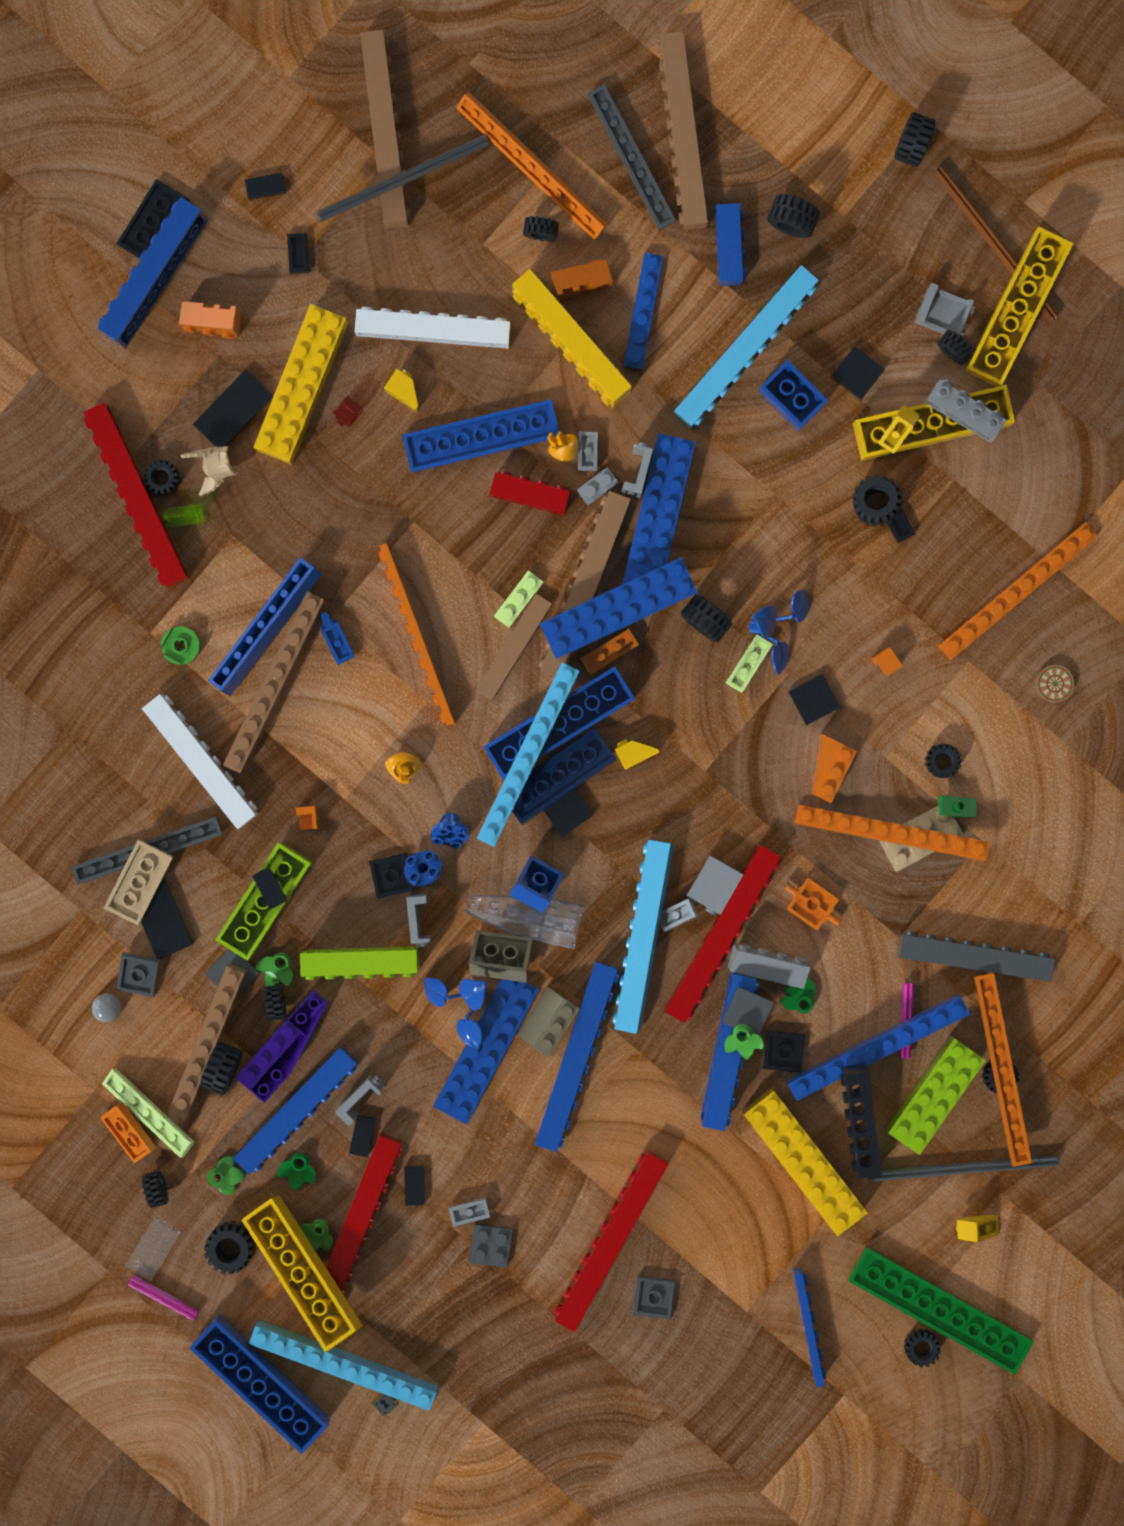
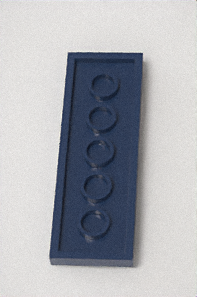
(562, 775)

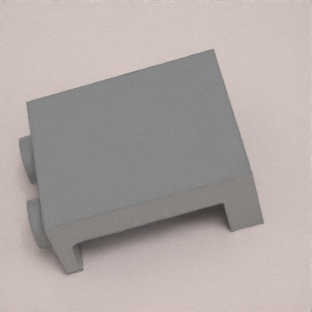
(944, 311)
(635, 490)
(714, 885)
(414, 923)
(345, 1109)

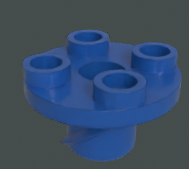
(450, 831)
(423, 868)

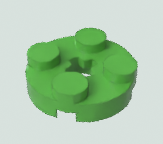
(191, 643)

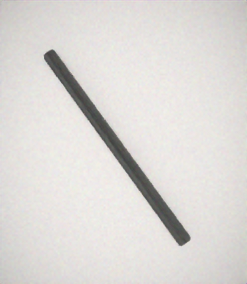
(402, 178)
(962, 1168)

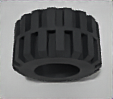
(915, 139)
(793, 215)
(871, 486)
(706, 618)
(221, 1068)
(222, 1261)

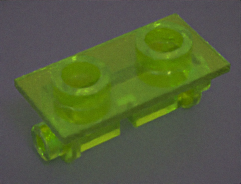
(184, 515)

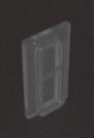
(153, 1249)

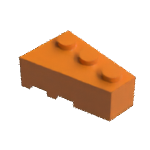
(581, 280)
(210, 319)
(831, 767)

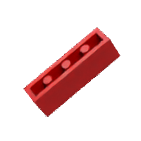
(529, 493)

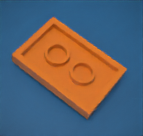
(128, 1132)

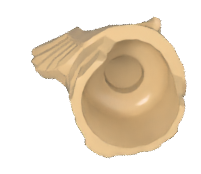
(215, 465)

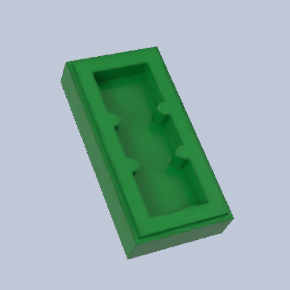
(957, 806)

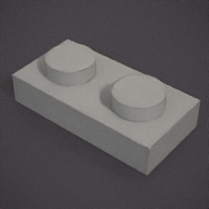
(587, 451)
(597, 486)
(678, 915)
(469, 1212)

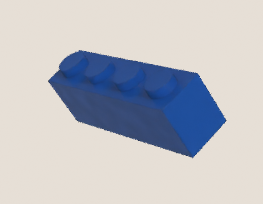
(729, 244)

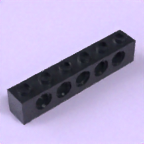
(869, 1165)

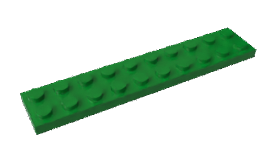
(940, 1310)

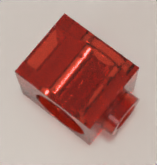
(347, 412)

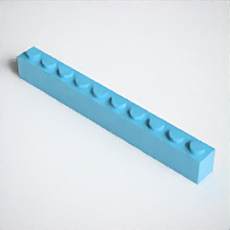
(745, 347)
(528, 754)
(643, 936)
(343, 1365)

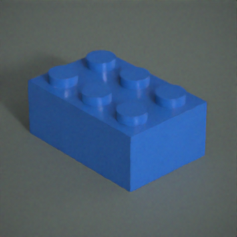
(792, 395)

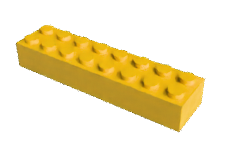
(1018, 307)
(571, 339)
(301, 384)
(930, 426)
(804, 1162)
(302, 1273)

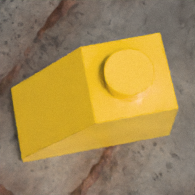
(403, 389)
(898, 429)
(633, 753)
(977, 1227)

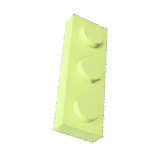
(518, 599)
(749, 663)

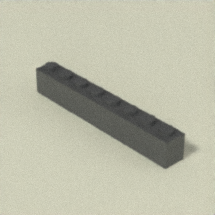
(975, 957)

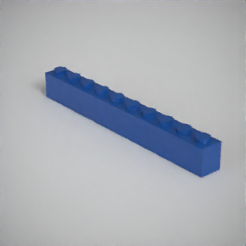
(878, 1046)
(576, 1055)

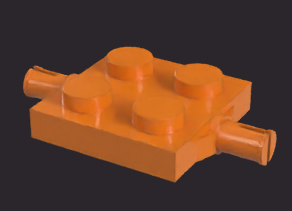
(812, 904)

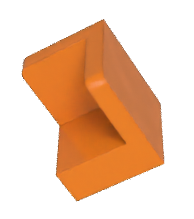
(887, 661)
(308, 817)

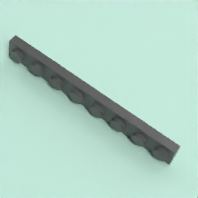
(631, 157)
(168, 843)

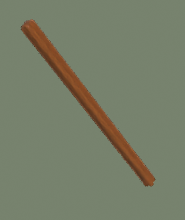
(986, 231)

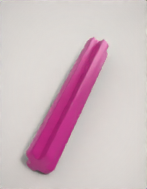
(907, 1012)
(163, 1297)

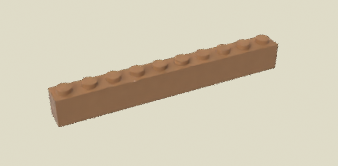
(384, 125)
(683, 130)
(592, 566)
(274, 683)
(208, 1038)

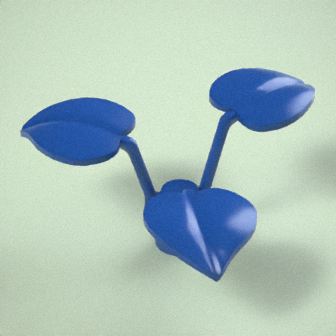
(764, 622)
(474, 995)

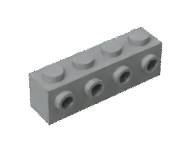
(965, 410)
(768, 966)

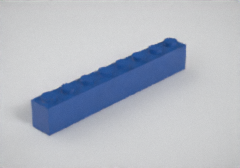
(264, 627)
(295, 1110)

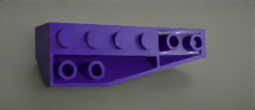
(280, 1054)

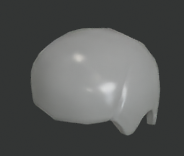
(106, 1007)

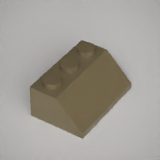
(501, 956)
(548, 1021)

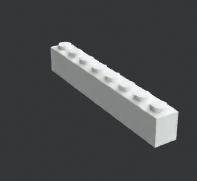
(432, 328)
(200, 761)

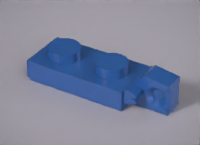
(336, 639)

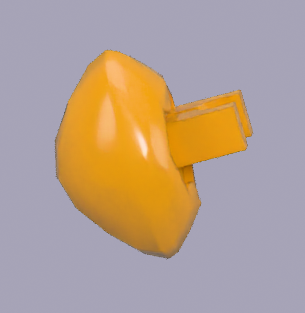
(563, 446)
(402, 766)

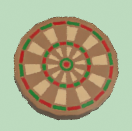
(1054, 683)

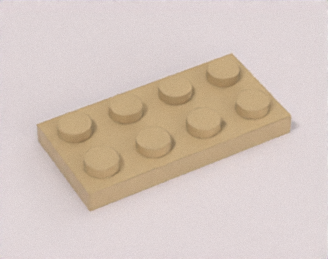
(903, 856)
(138, 882)

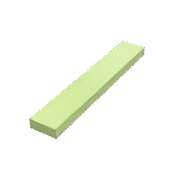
(148, 1113)

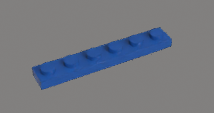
(643, 311)
(811, 1335)

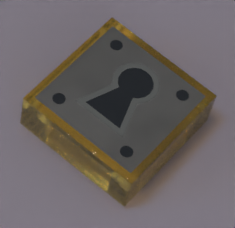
(385, 1404)

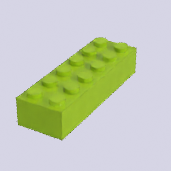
(252, 915)
(359, 961)
(934, 1095)

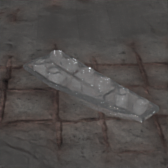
(555, 926)

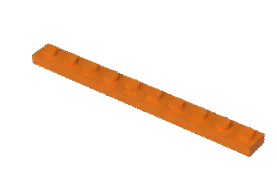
(531, 165)
(1018, 591)
(412, 627)
(892, 832)
(1002, 1069)

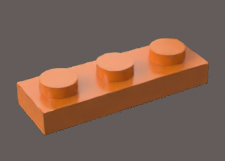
(609, 651)

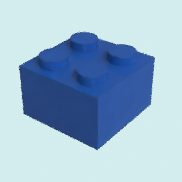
(536, 884)

